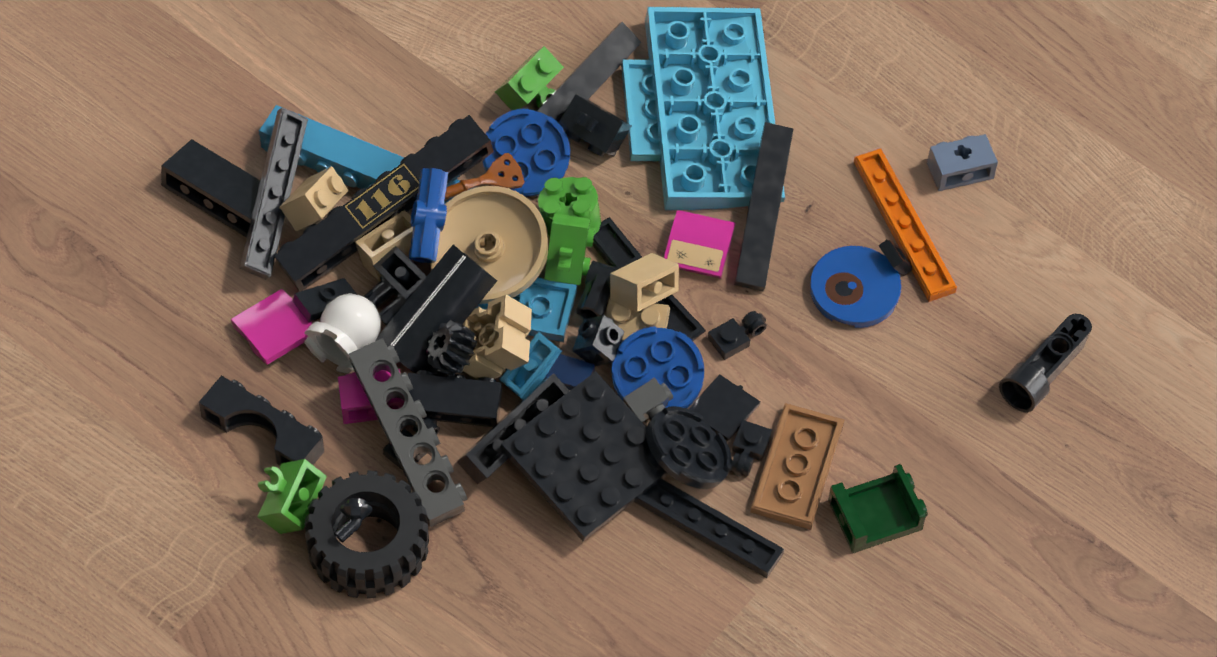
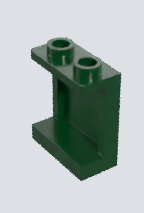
(878, 510)

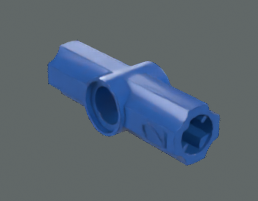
(428, 215)

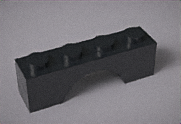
(232, 406)

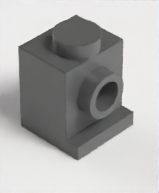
(648, 399)

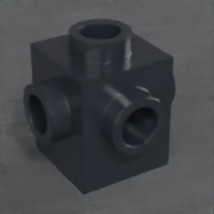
(598, 340)

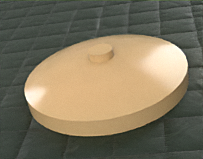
(500, 234)

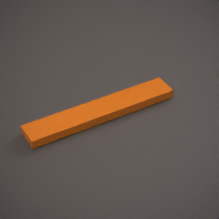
(905, 225)

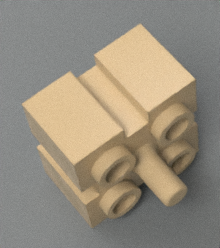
(499, 337)

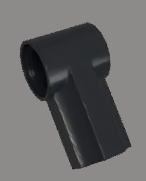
(597, 291)

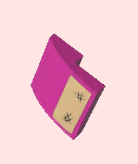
(699, 243)

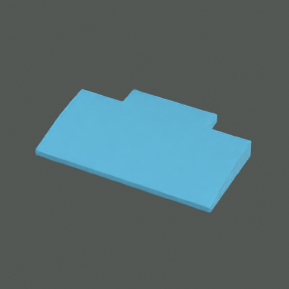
(700, 103)

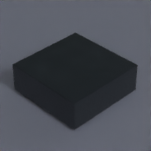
(896, 257)

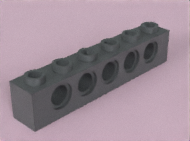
(366, 364)

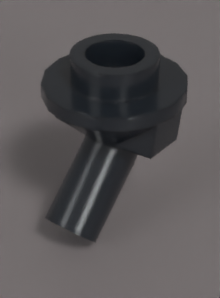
(355, 511)

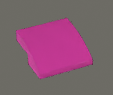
(272, 326)

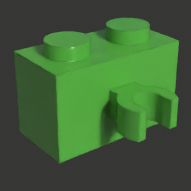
(530, 80)
(568, 248)
(290, 494)

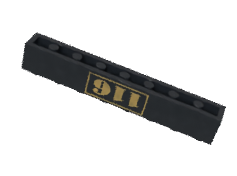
(334, 238)

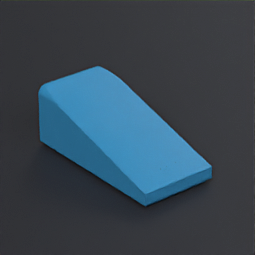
(528, 376)

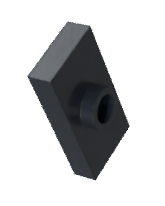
(314, 300)

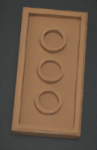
(797, 466)

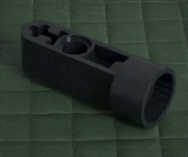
(1031, 380)

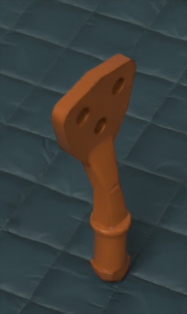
(491, 177)

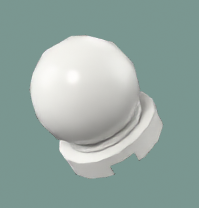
(344, 327)

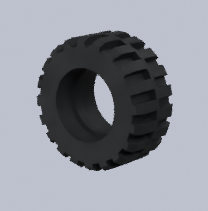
(374, 570)

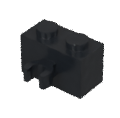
(594, 125)

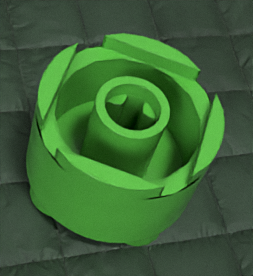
(569, 197)

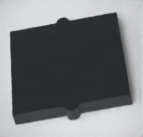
(725, 406)

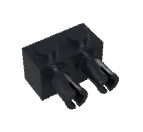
(397, 277)

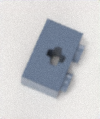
(962, 162)

